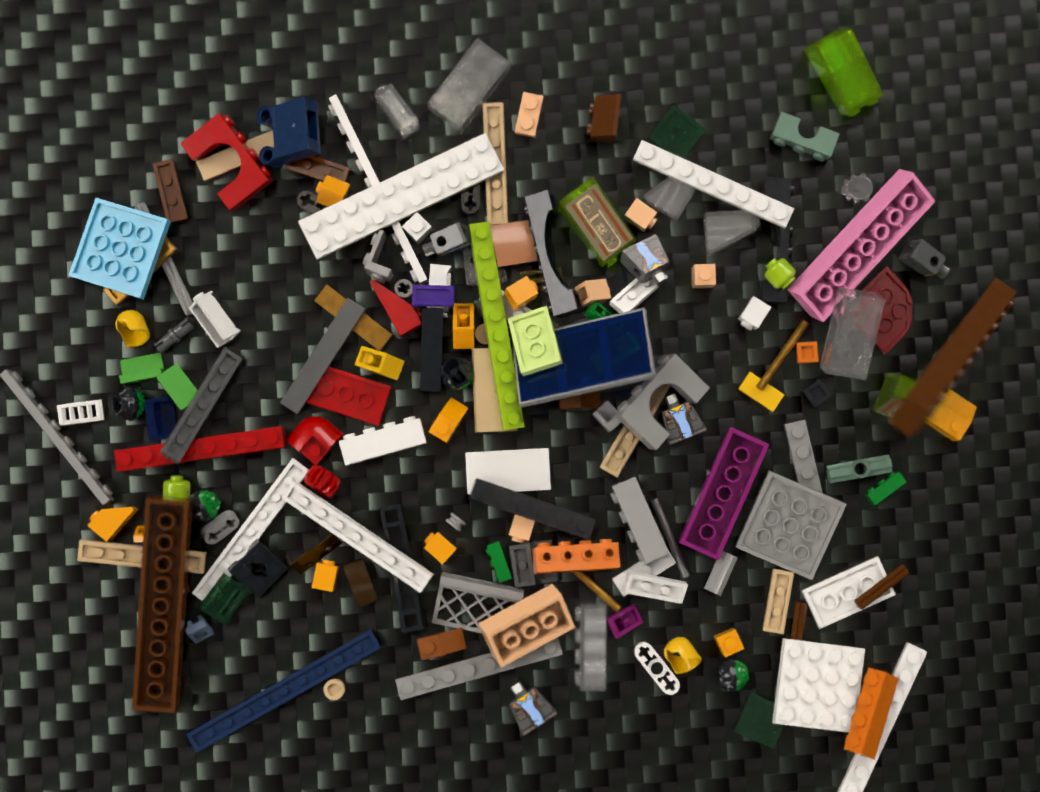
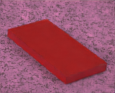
(351, 396)

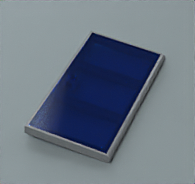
(594, 358)

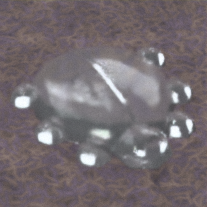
(858, 188)

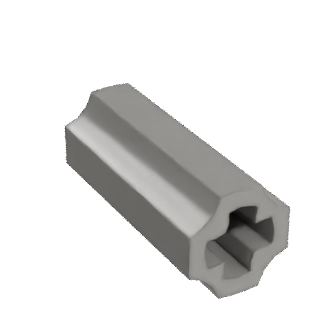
(720, 573)

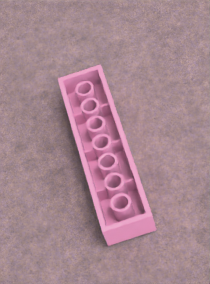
(862, 243)

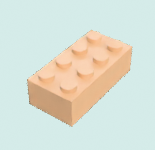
(526, 625)

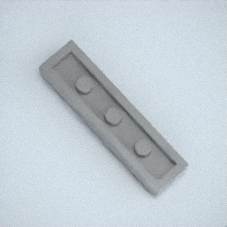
(802, 454)

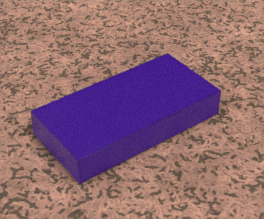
(433, 296)

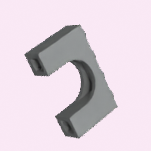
(636, 412)

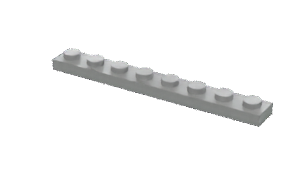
(63, 443)
(468, 670)

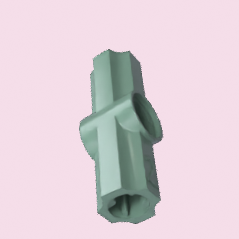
(846, 470)

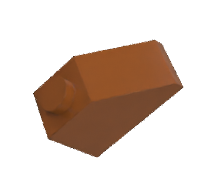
(441, 643)

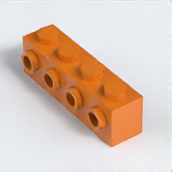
(576, 557)
(871, 713)

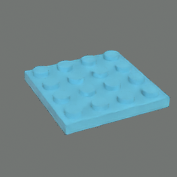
(119, 248)

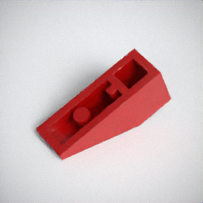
(400, 312)

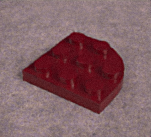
(896, 311)

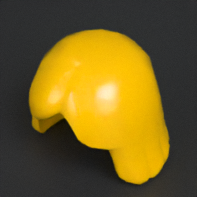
(134, 321)
(689, 657)

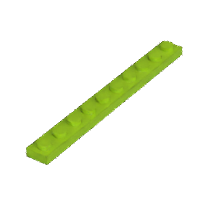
(495, 325)

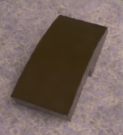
(360, 582)

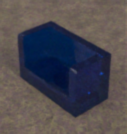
(160, 418)

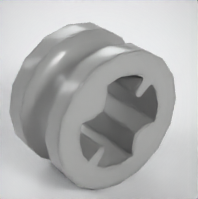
(407, 283)
(455, 521)

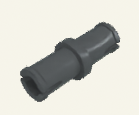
(174, 335)

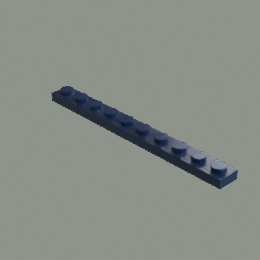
(283, 690)

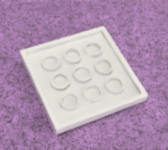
(818, 685)

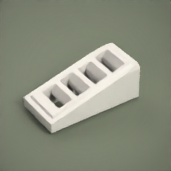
(63, 416)

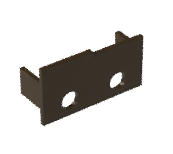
(315, 554)

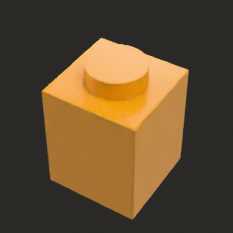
(331, 191)
(521, 293)
(439, 547)
(325, 575)
(728, 642)

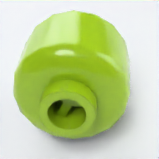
(780, 273)
(176, 487)

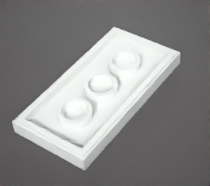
(510, 469)
(836, 595)

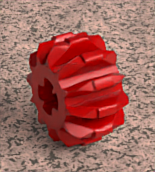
(322, 481)

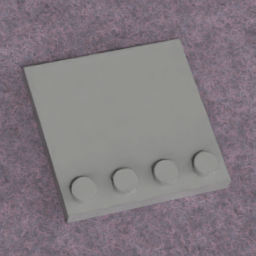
(790, 525)

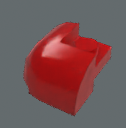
(314, 438)

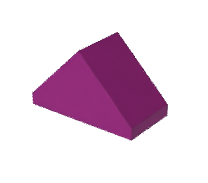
(624, 621)

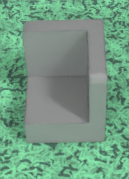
(606, 417)

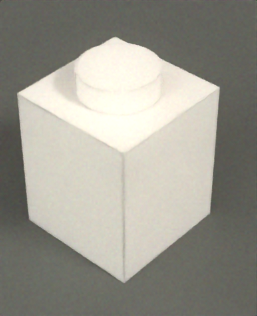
(417, 228)
(754, 313)

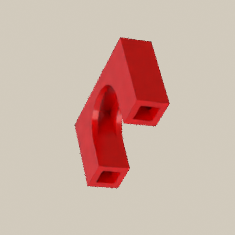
(252, 175)

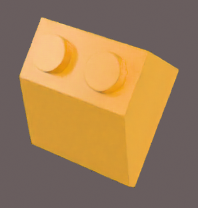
(952, 416)

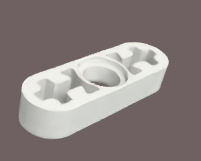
(671, 676)

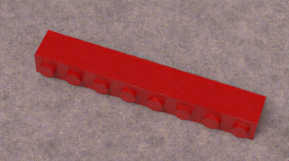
(203, 449)

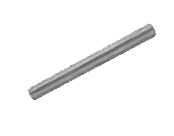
(173, 275)

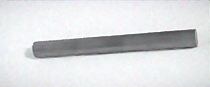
(670, 538)

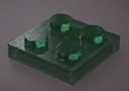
(677, 132)
(756, 721)

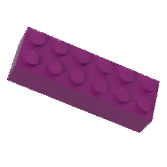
(723, 493)

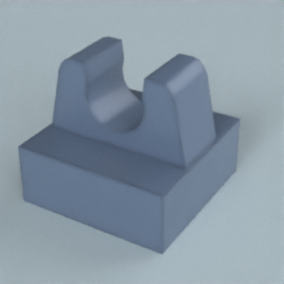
(199, 630)

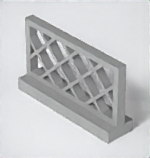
(476, 587)

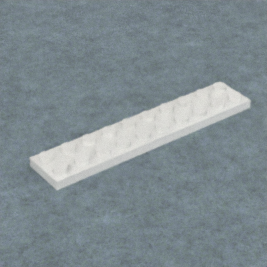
(400, 196)

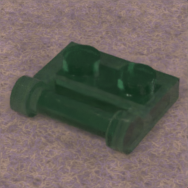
(220, 597)

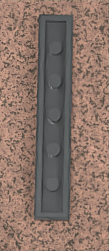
(322, 356)
(200, 405)

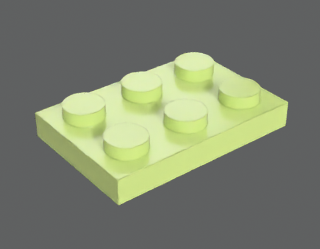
(535, 341)

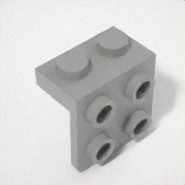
(378, 272)

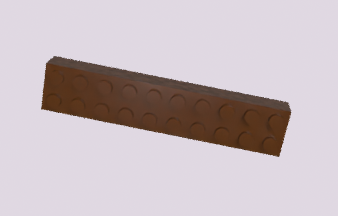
(952, 358)
(162, 604)

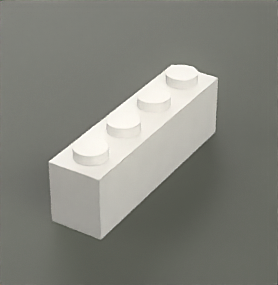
(382, 442)

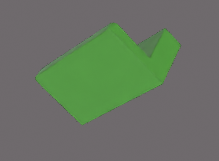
(141, 368)
(177, 386)

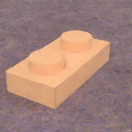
(528, 114)

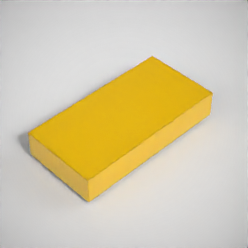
(767, 398)

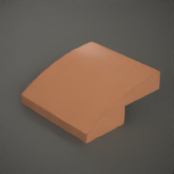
(513, 243)

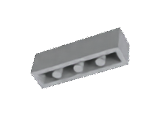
(640, 521)

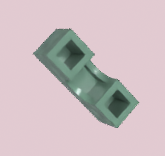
(787, 133)

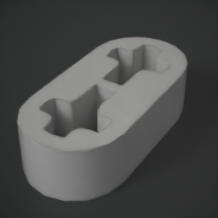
(220, 527)

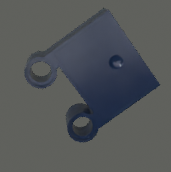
(294, 131)

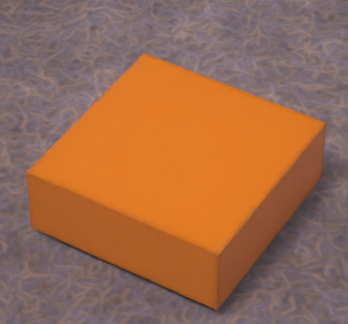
(807, 352)

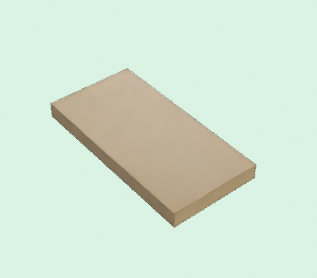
(485, 397)

